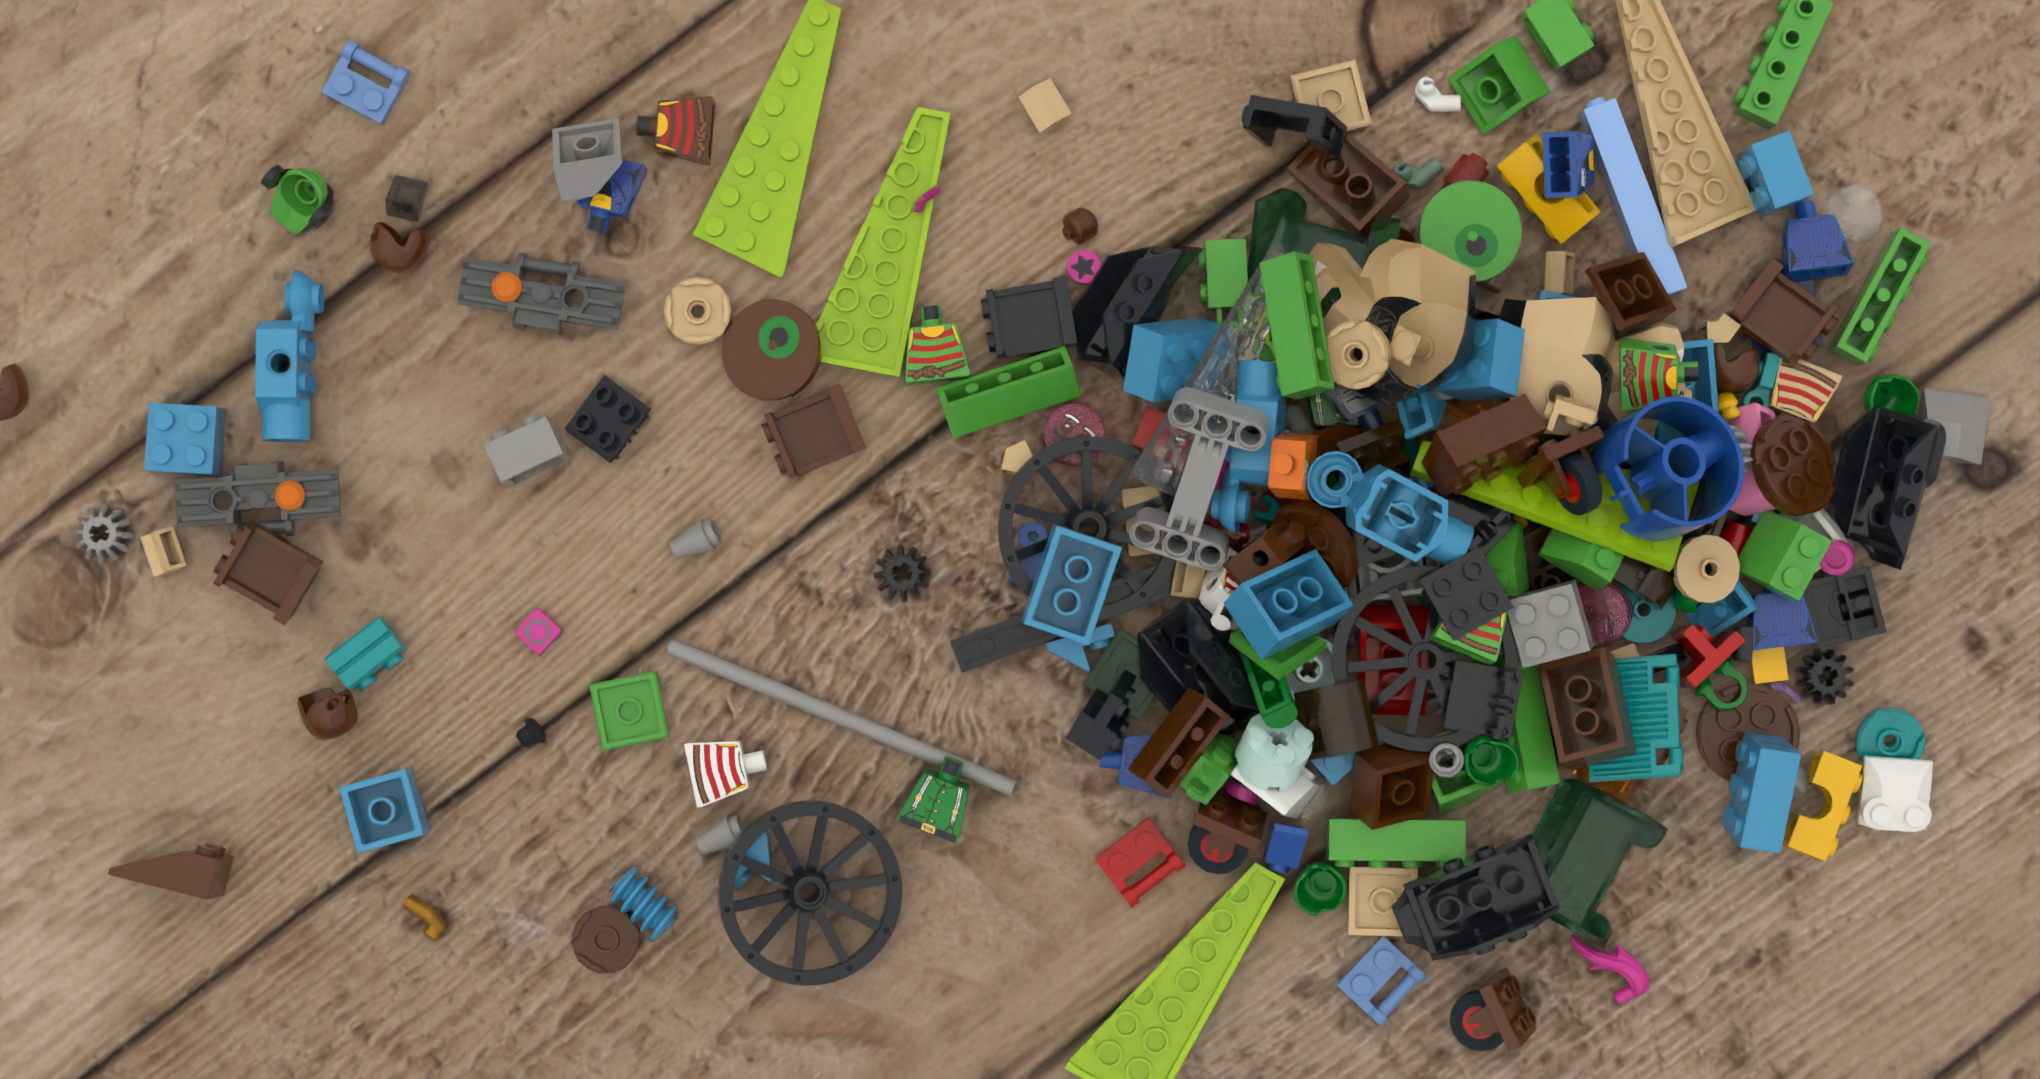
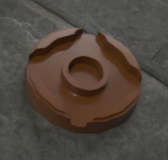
(605, 939)

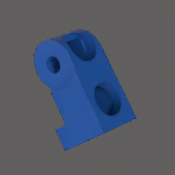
(1028, 534)

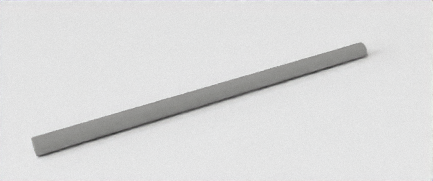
(835, 714)

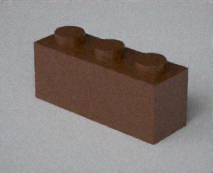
(1178, 742)

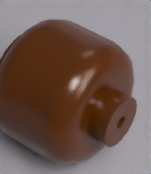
(1080, 226)

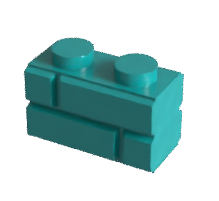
(367, 654)

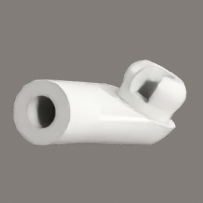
(1433, 99)

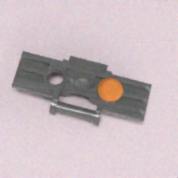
(540, 304)
(259, 487)

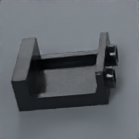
(1320, 125)
(1029, 318)

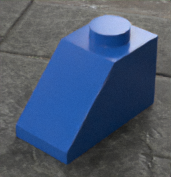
(1284, 846)

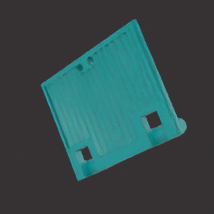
(1653, 721)

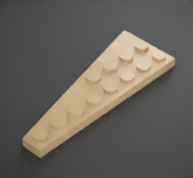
(1687, 152)

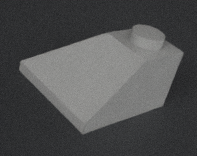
(586, 157)
(1963, 420)

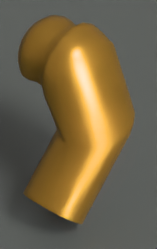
(428, 914)

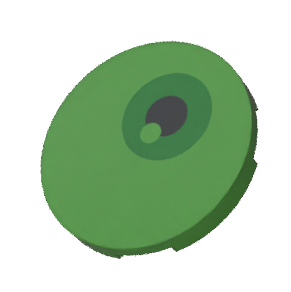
(1473, 227)

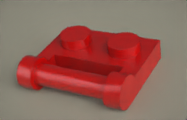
(1133, 852)

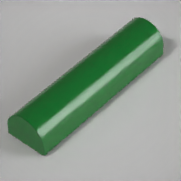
(1271, 695)

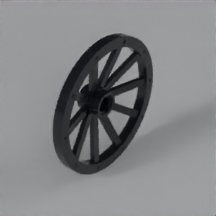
(1038, 463)
(1341, 667)
(737, 857)

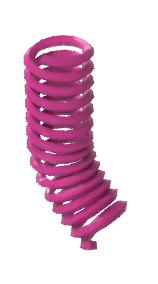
(928, 196)

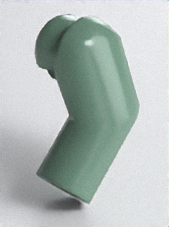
(1416, 176)

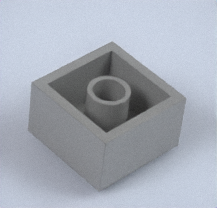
(526, 450)
(1549, 624)

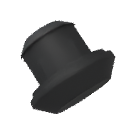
(530, 733)

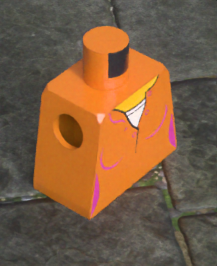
(1290, 463)

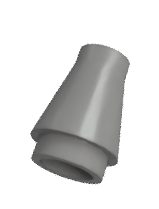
(697, 539)
(1446, 753)
(721, 835)

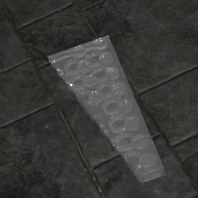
(1216, 373)

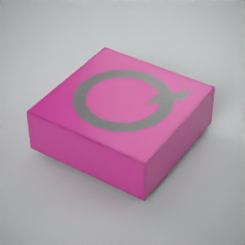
(538, 631)

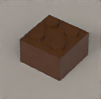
(1390, 785)

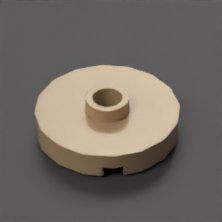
(685, 298)
(1375, 349)
(1691, 563)

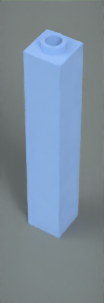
(1630, 190)

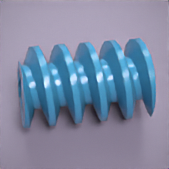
(643, 904)

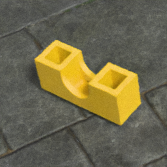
(1560, 215)
(1837, 781)

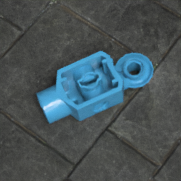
(1257, 389)
(282, 395)
(1390, 509)

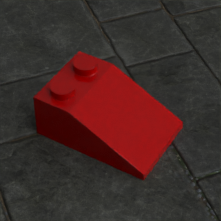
(1372, 648)

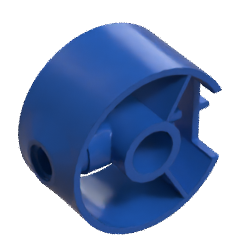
(1667, 469)

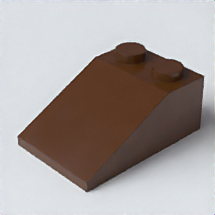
(1351, 188)
(1631, 292)
(191, 872)

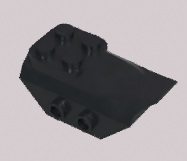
(1126, 292)
(1883, 480)
(1186, 652)
(1477, 901)

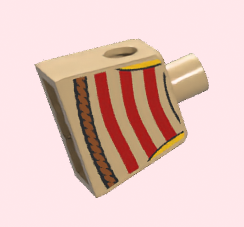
(1802, 390)

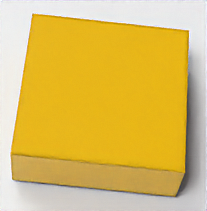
(1768, 665)

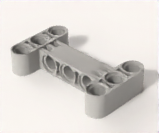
(1199, 478)

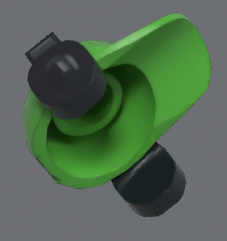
(300, 197)

